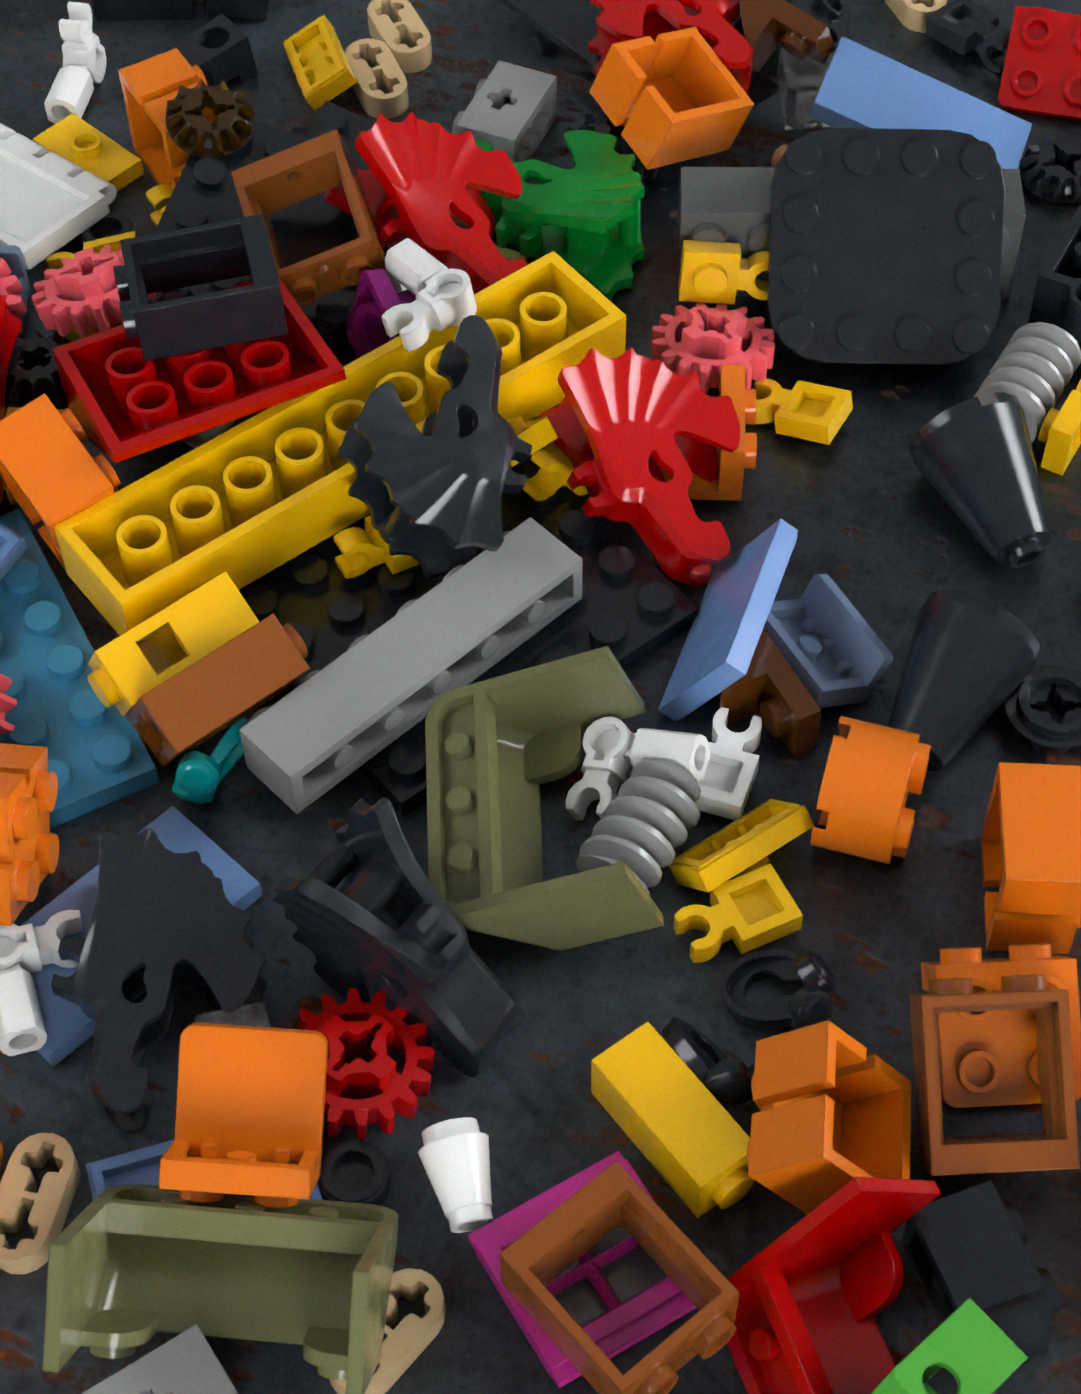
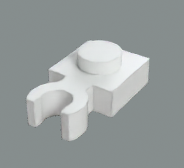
(730, 768)

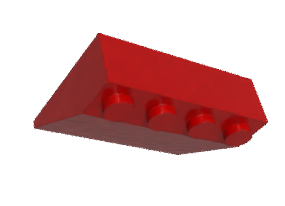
(143, 405)

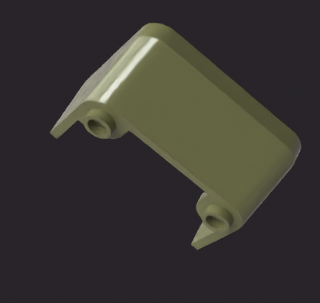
(484, 825)
(233, 1267)

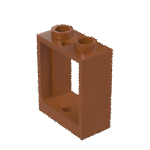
(317, 168)
(219, 690)
(1048, 1150)
(578, 1226)

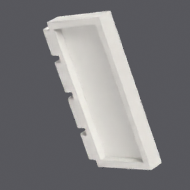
(45, 198)

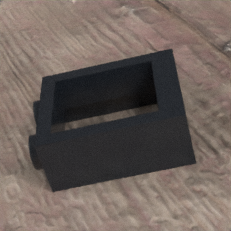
(195, 258)

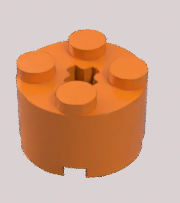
(867, 790)

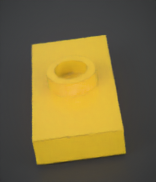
(319, 62)
(92, 151)
(741, 845)

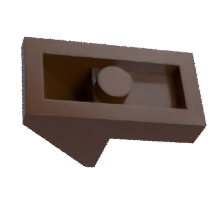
(778, 21)
(778, 696)

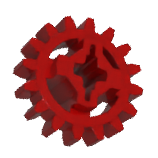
(372, 1091)

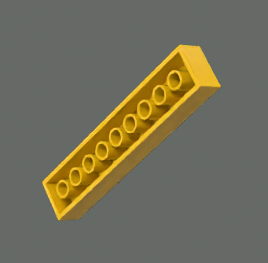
(277, 477)

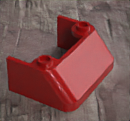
(816, 1290)

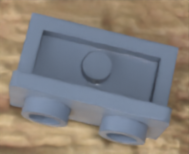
(828, 644)

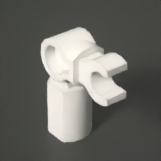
(82, 65)
(441, 295)
(614, 752)
(22, 952)

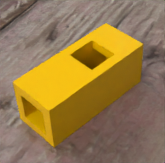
(168, 643)
(673, 1120)

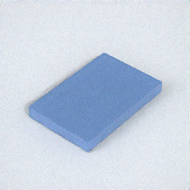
(729, 621)

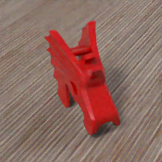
(642, 18)
(428, 182)
(625, 422)

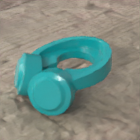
(201, 774)

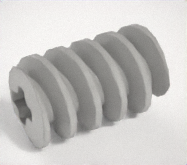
(1033, 369)
(644, 822)

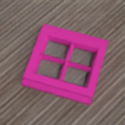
(608, 1291)

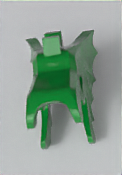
(585, 211)

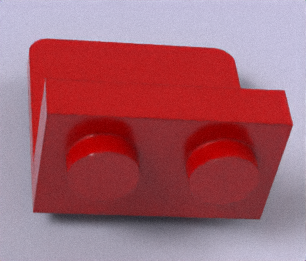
(1043, 64)

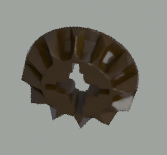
(193, 133)

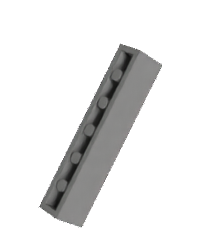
(399, 670)

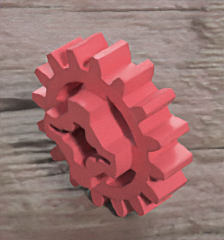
(81, 293)
(710, 337)

